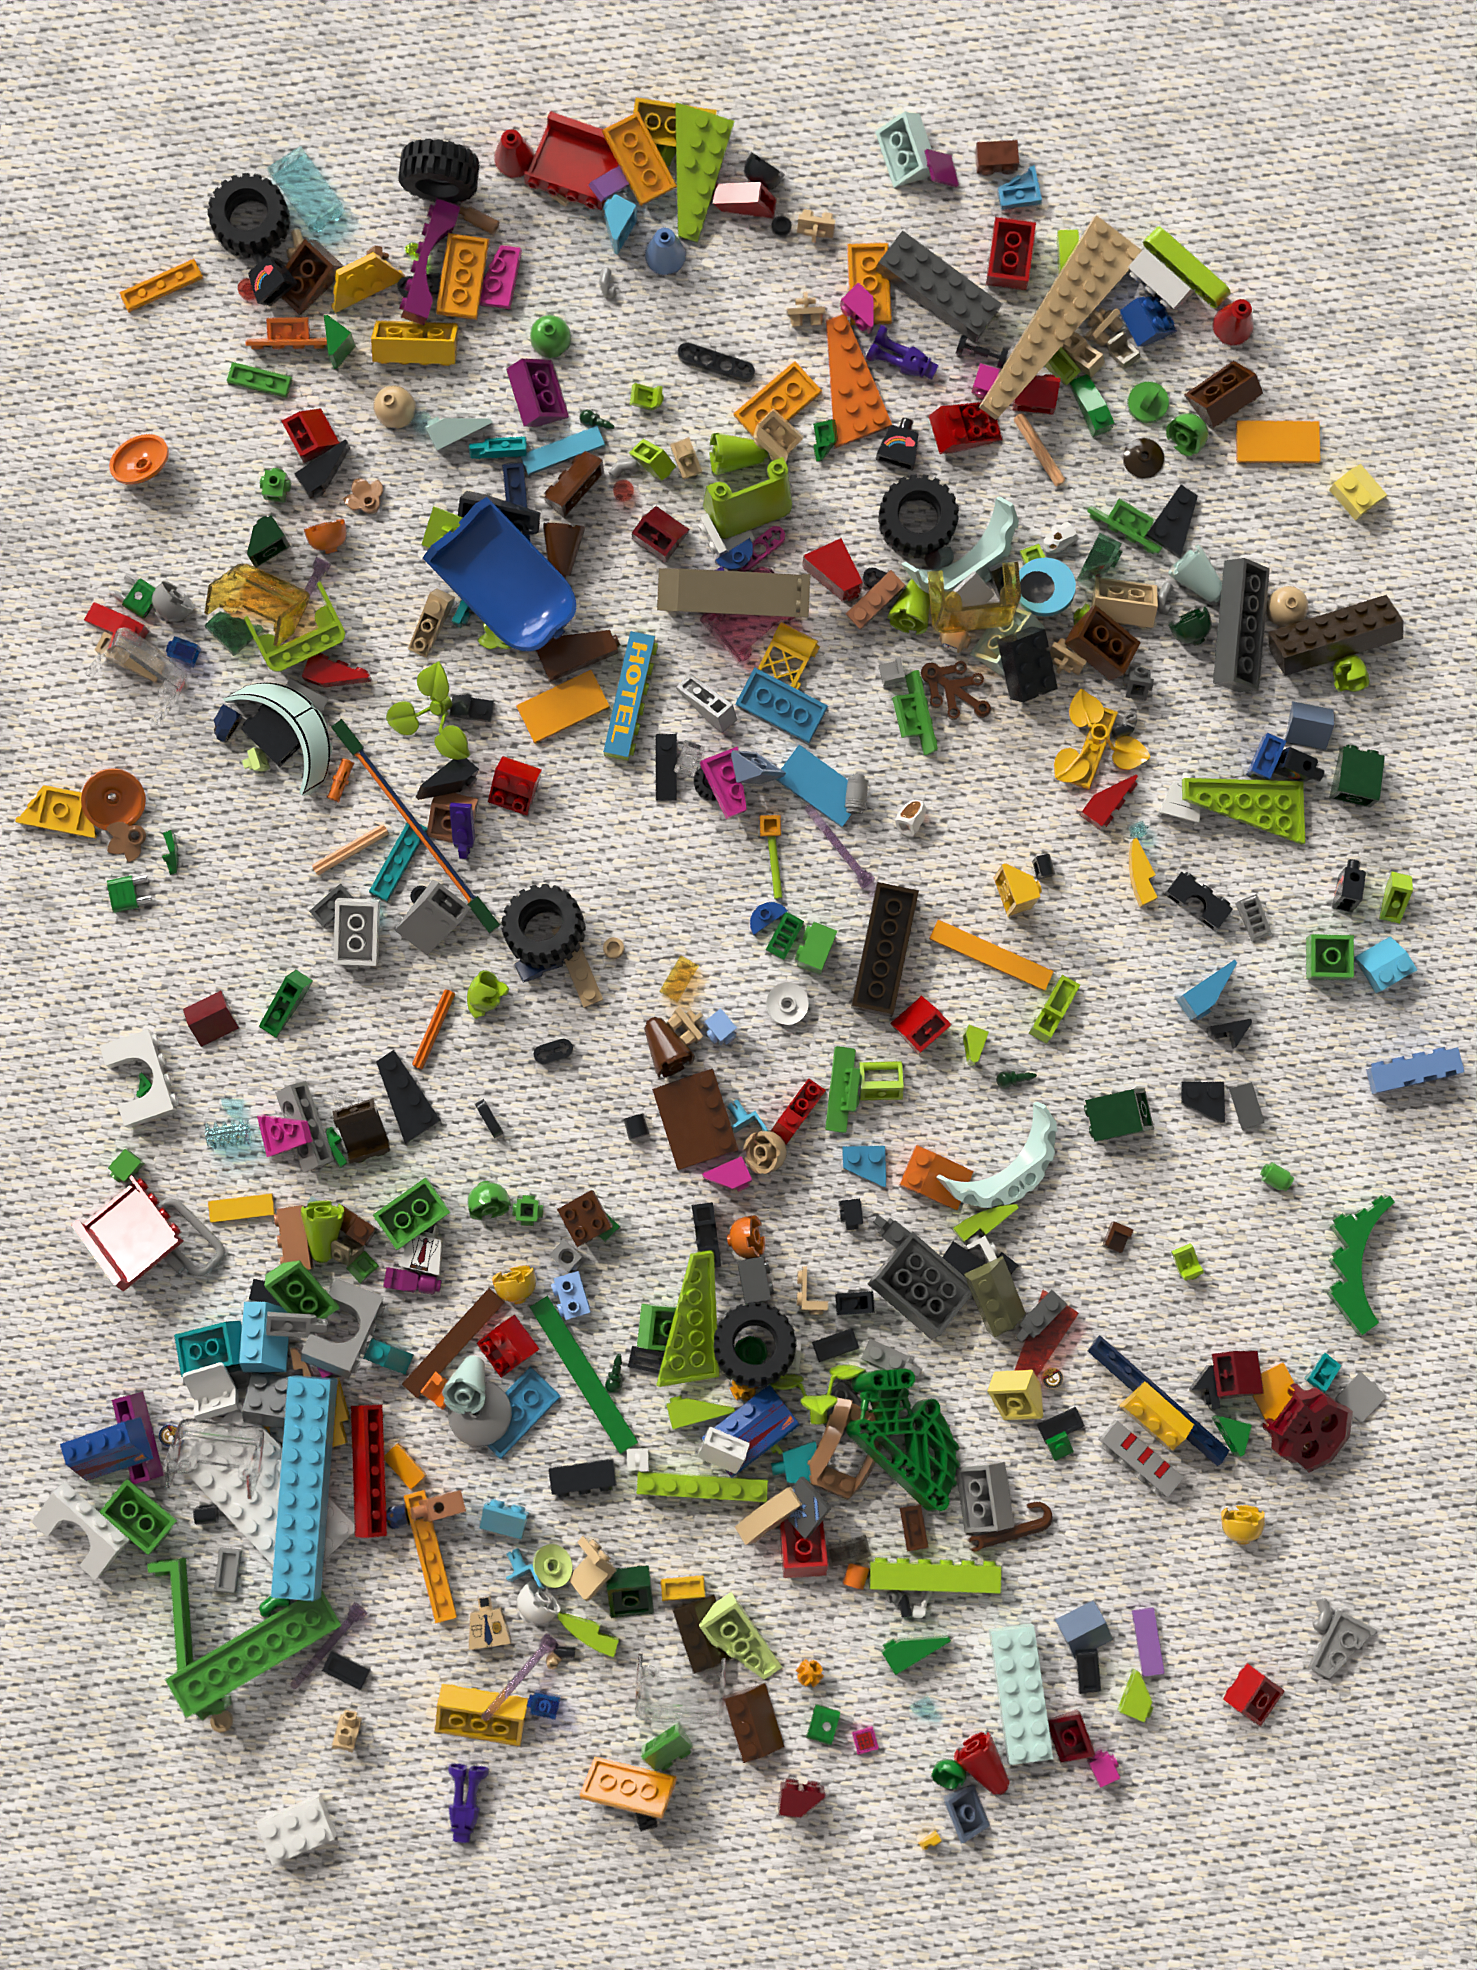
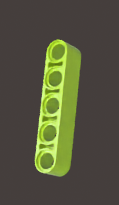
(1187, 266)

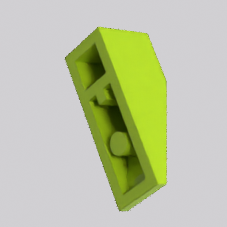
(691, 1411)

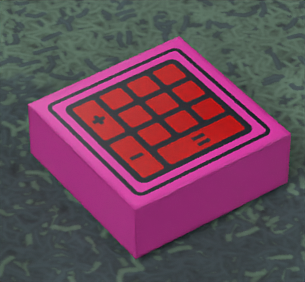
(865, 1740)

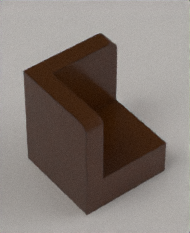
(1117, 1236)

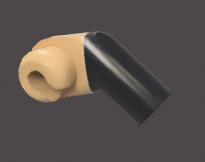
(558, 1654)

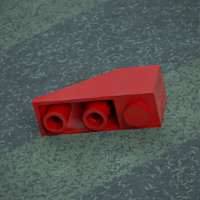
(330, 673)
(1103, 803)
(798, 1110)

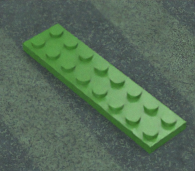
(251, 1653)

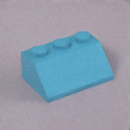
(258, 1350)

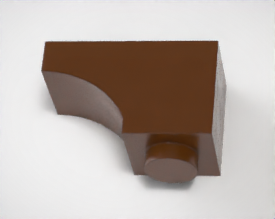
(357, 1227)

